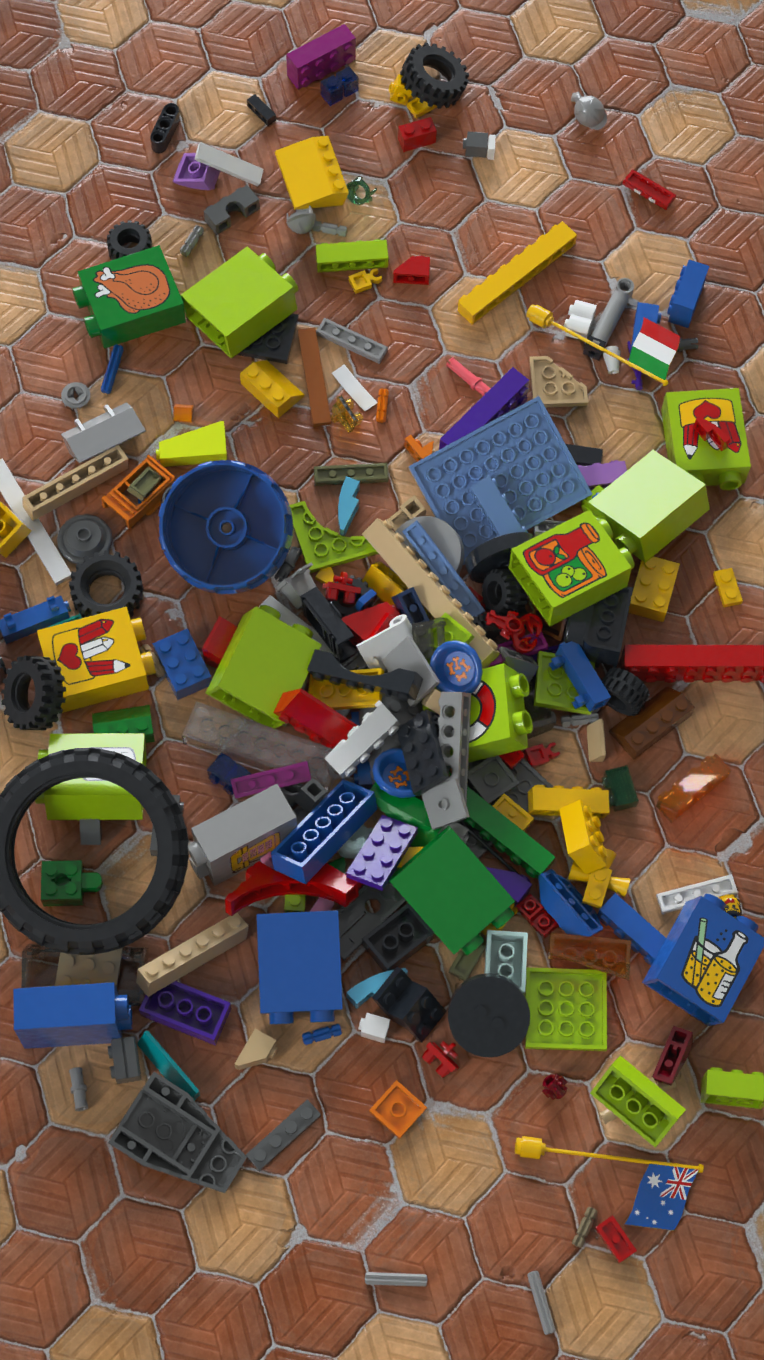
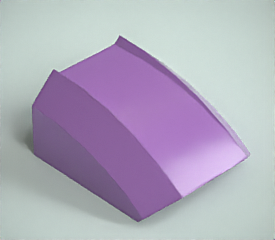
(195, 174)

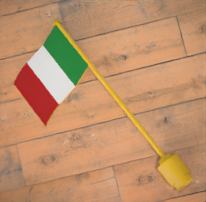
(649, 354)

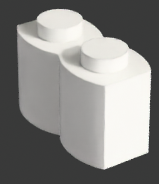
(580, 319)

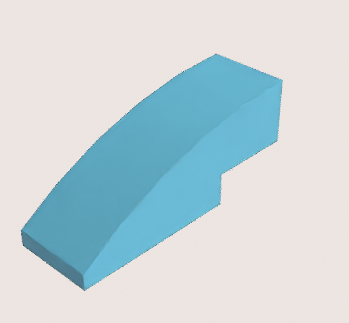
(347, 504)
(364, 990)

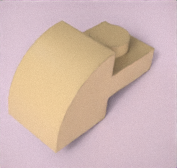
(410, 509)

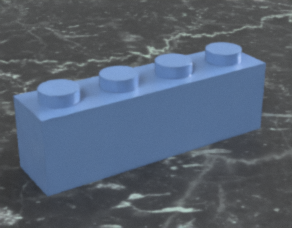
(495, 507)

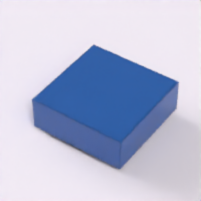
(365, 600)

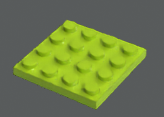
(566, 1009)

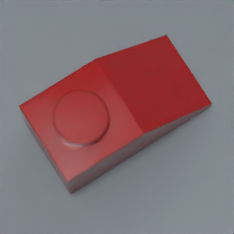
(413, 271)

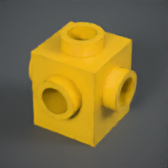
(398, 92)

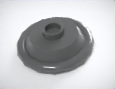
(82, 537)

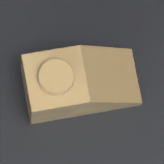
(257, 1050)

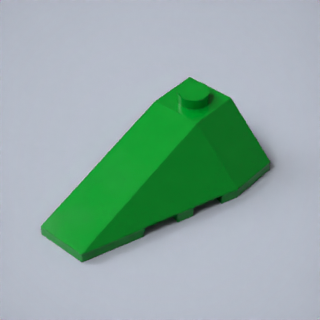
(408, 811)

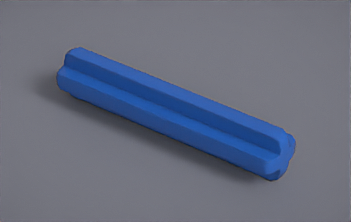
(112, 369)

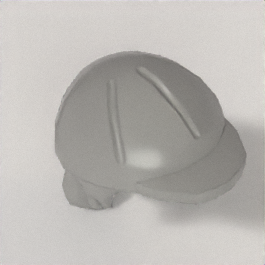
(589, 111)
(301, 221)

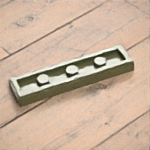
(361, 472)

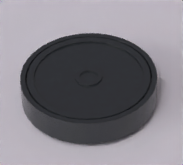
(493, 555)
(488, 1015)

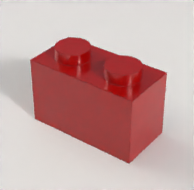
(417, 134)

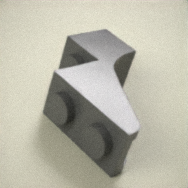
(305, 795)

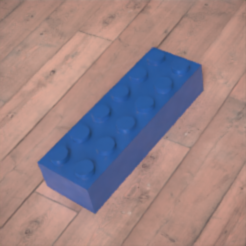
(324, 831)

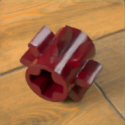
(554, 1086)

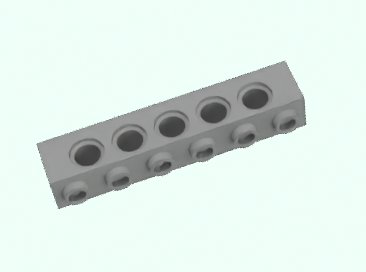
(460, 740)

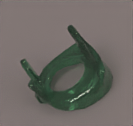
(353, 185)

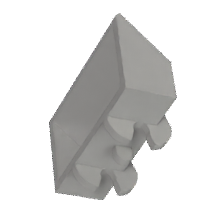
(102, 432)

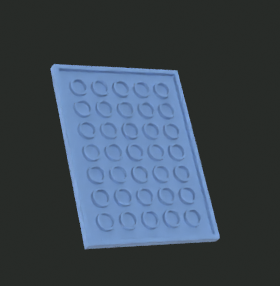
(523, 457)

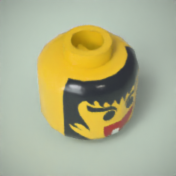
(733, 905)

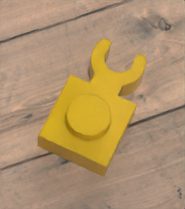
(362, 281)

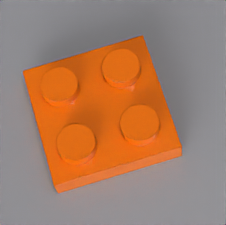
(398, 1109)

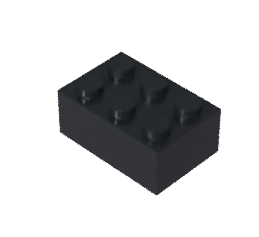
(397, 938)

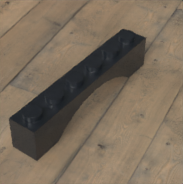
(399, 683)

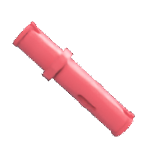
(474, 382)

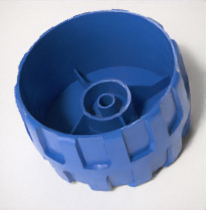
(194, 522)

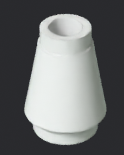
(611, 362)

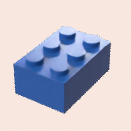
(687, 293)
(182, 664)

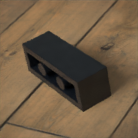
(261, 109)

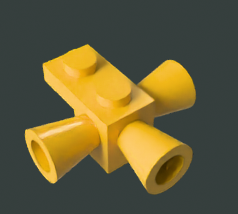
(599, 882)

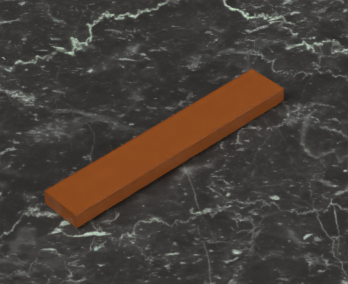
(314, 377)

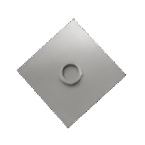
(445, 804)

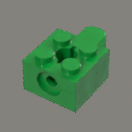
(65, 883)

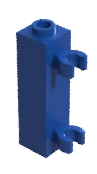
(34, 618)
(582, 675)

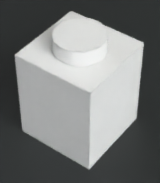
(374, 1027)

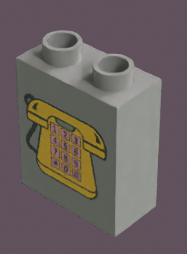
(241, 835)

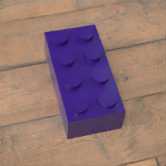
(187, 1011)

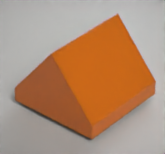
(183, 413)

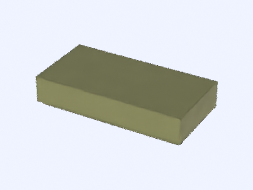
(145, 483)
(464, 965)

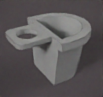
(297, 585)

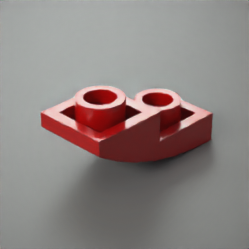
(537, 916)

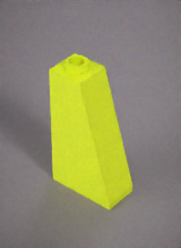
(194, 446)

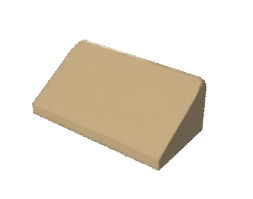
(596, 741)

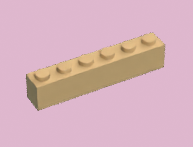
(75, 482)
(191, 954)

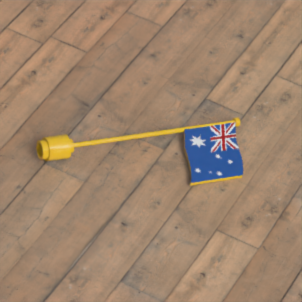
(659, 1194)

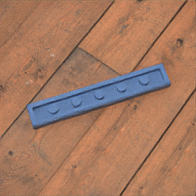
(442, 568)

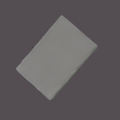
(409, 657)

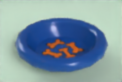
(456, 667)
(391, 773)

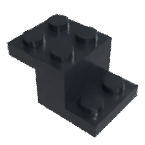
(409, 1004)

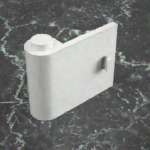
(384, 642)

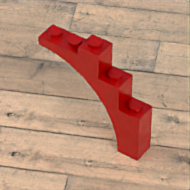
(265, 883)

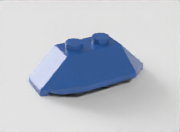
(566, 905)

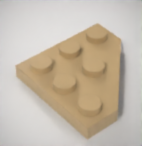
(555, 384)

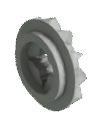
(68, 394)

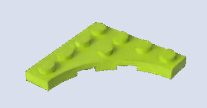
(324, 546)

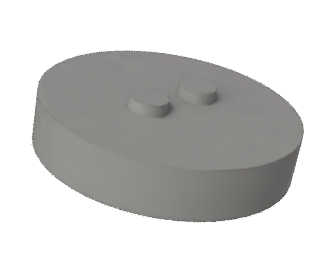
(443, 536)

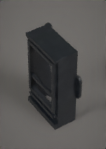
(328, 624)

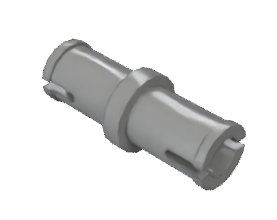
(78, 1089)

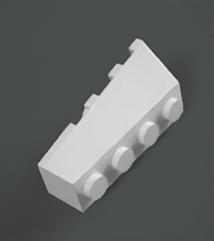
(363, 740)

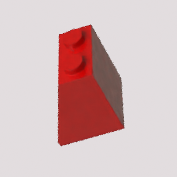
(365, 621)
(218, 641)

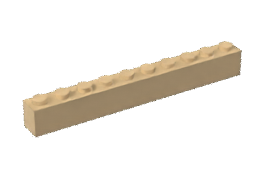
(426, 584)

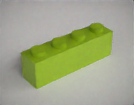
(352, 255)

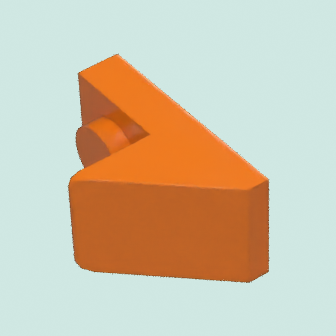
(415, 448)

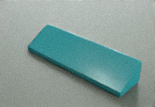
(166, 1064)

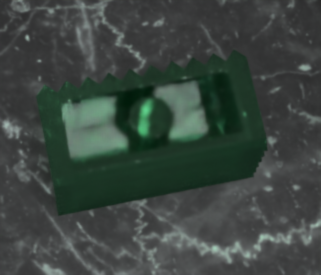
(620, 787)

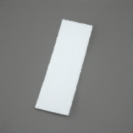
(354, 388)

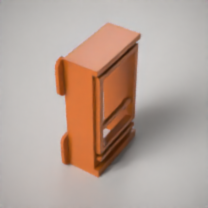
(125, 507)

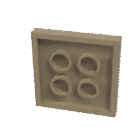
(89, 969)

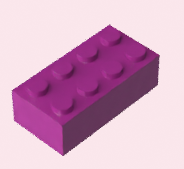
(321, 56)

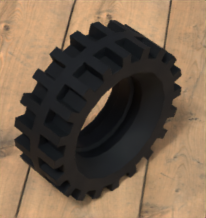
(427, 87)
(105, 566)
(47, 693)

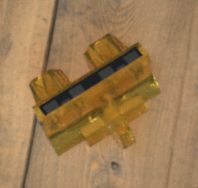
(343, 413)

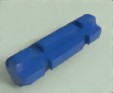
(321, 1034)

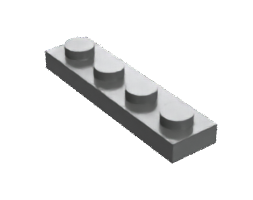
(283, 1135)

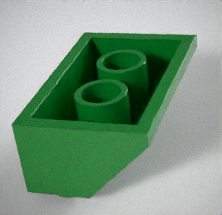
(125, 721)

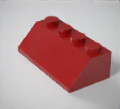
(313, 718)

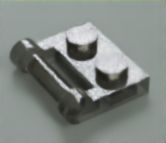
(423, 635)

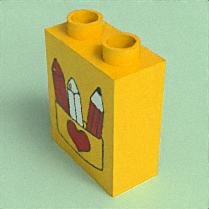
(98, 657)

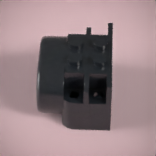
(601, 628)

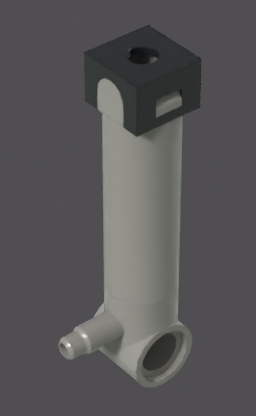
(610, 317)

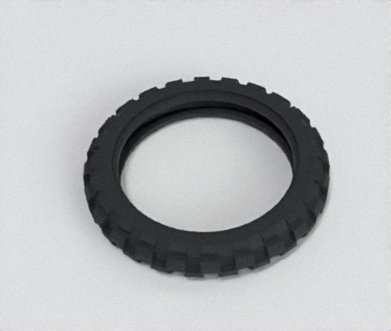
(171, 851)

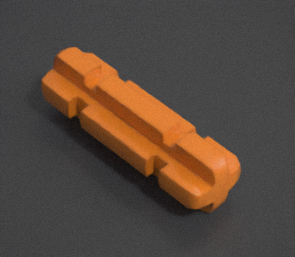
(382, 405)

